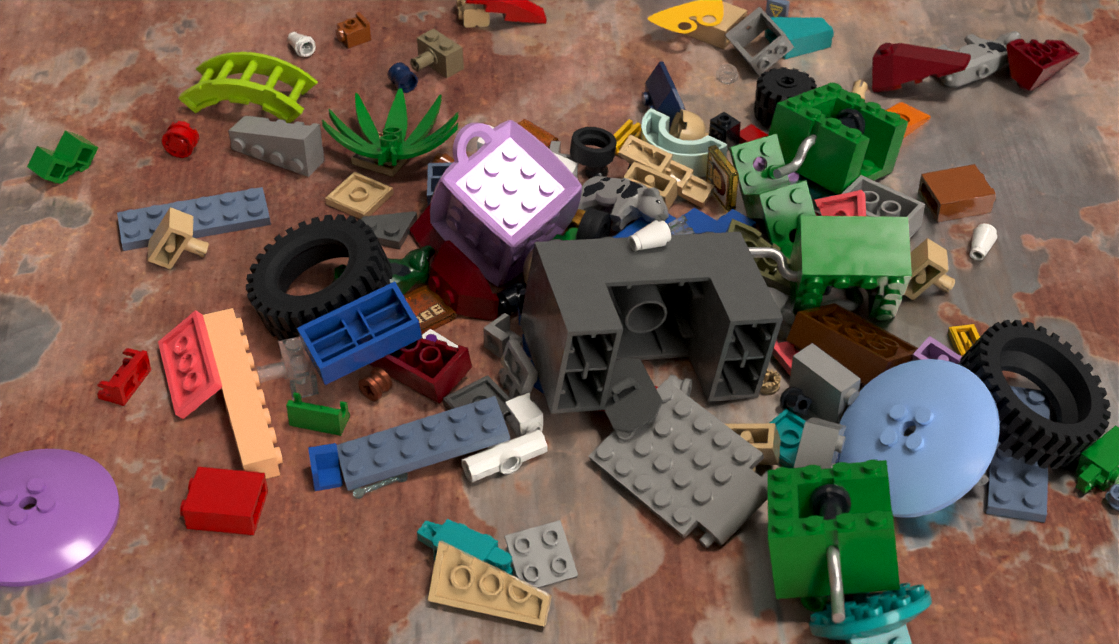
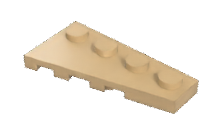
(480, 587)

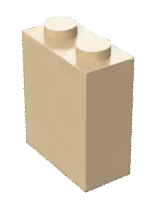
(716, 34)

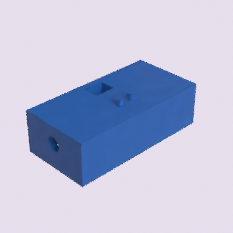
(360, 333)

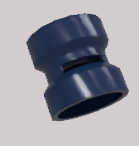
(402, 77)

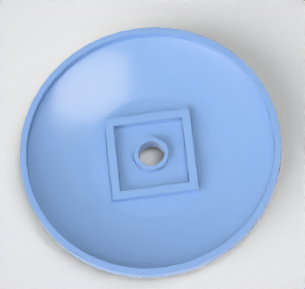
(951, 438)

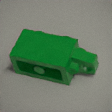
(1100, 463)

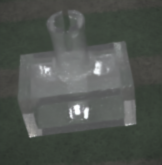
(294, 367)

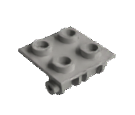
(541, 555)

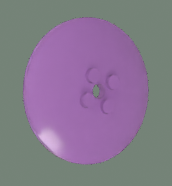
(67, 525)

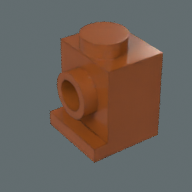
(354, 31)

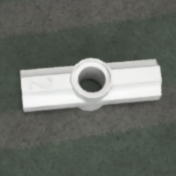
(504, 456)

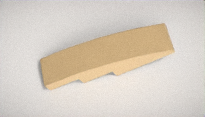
(689, 186)

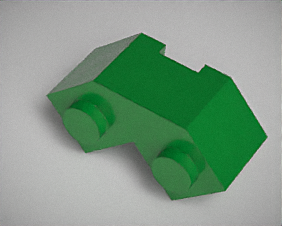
(71, 155)

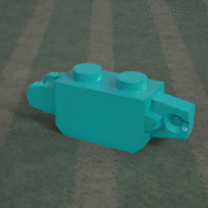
(470, 541)

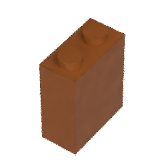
(956, 193)

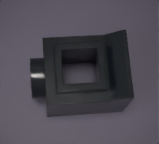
(725, 129)

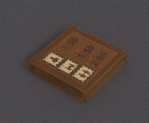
(429, 308)

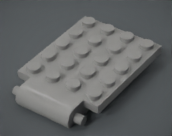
(687, 468)

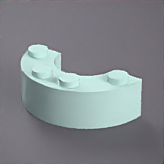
(688, 153)

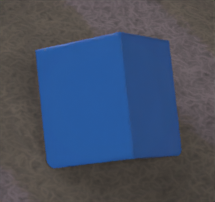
(325, 467)

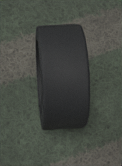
(593, 156)

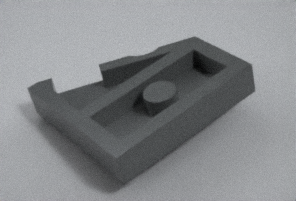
(391, 228)

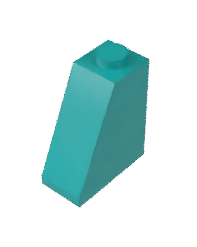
(804, 33)

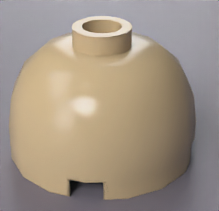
(692, 130)

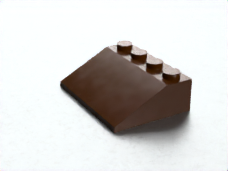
(850, 341)

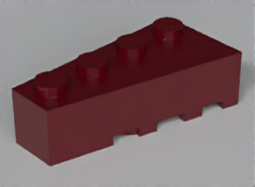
(427, 367)

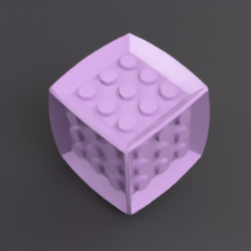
(503, 198)

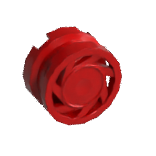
(180, 139)

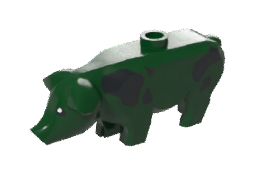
(406, 271)

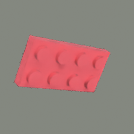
(189, 364)

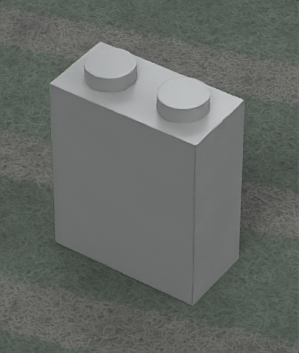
(825, 382)

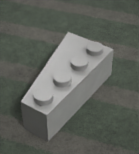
(279, 143)

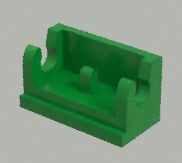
(317, 417)

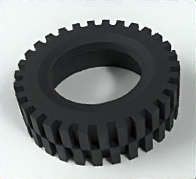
(303, 248)
(1059, 374)

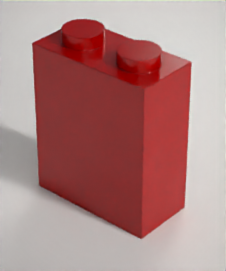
(224, 500)

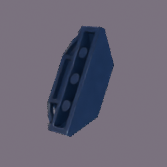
(662, 94)

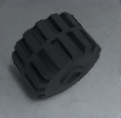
(776, 87)

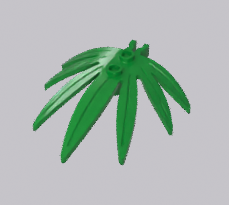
(392, 144)

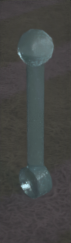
(359, 492)

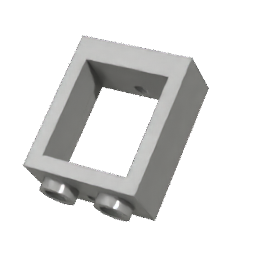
(758, 22)

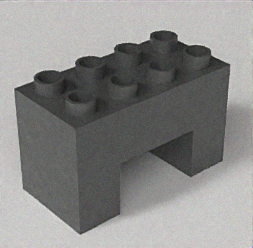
(685, 299)

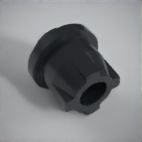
(795, 401)

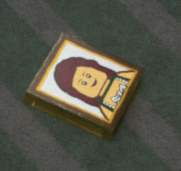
(723, 177)

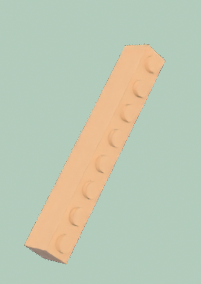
(241, 396)

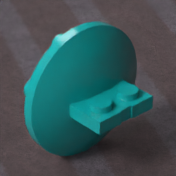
(874, 616)

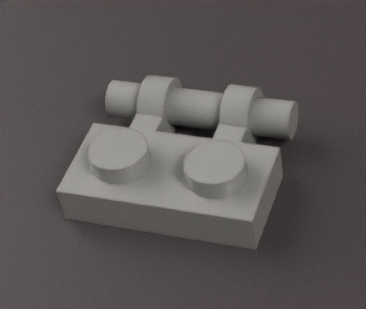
(518, 371)

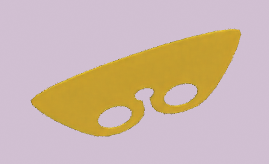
(673, 16)

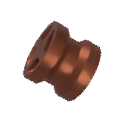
(375, 384)

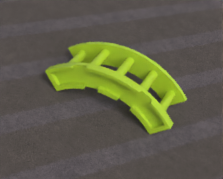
(215, 85)

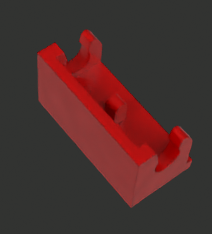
(126, 378)

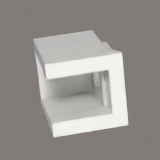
(525, 415)

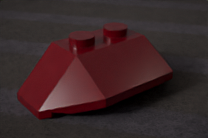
(461, 283)

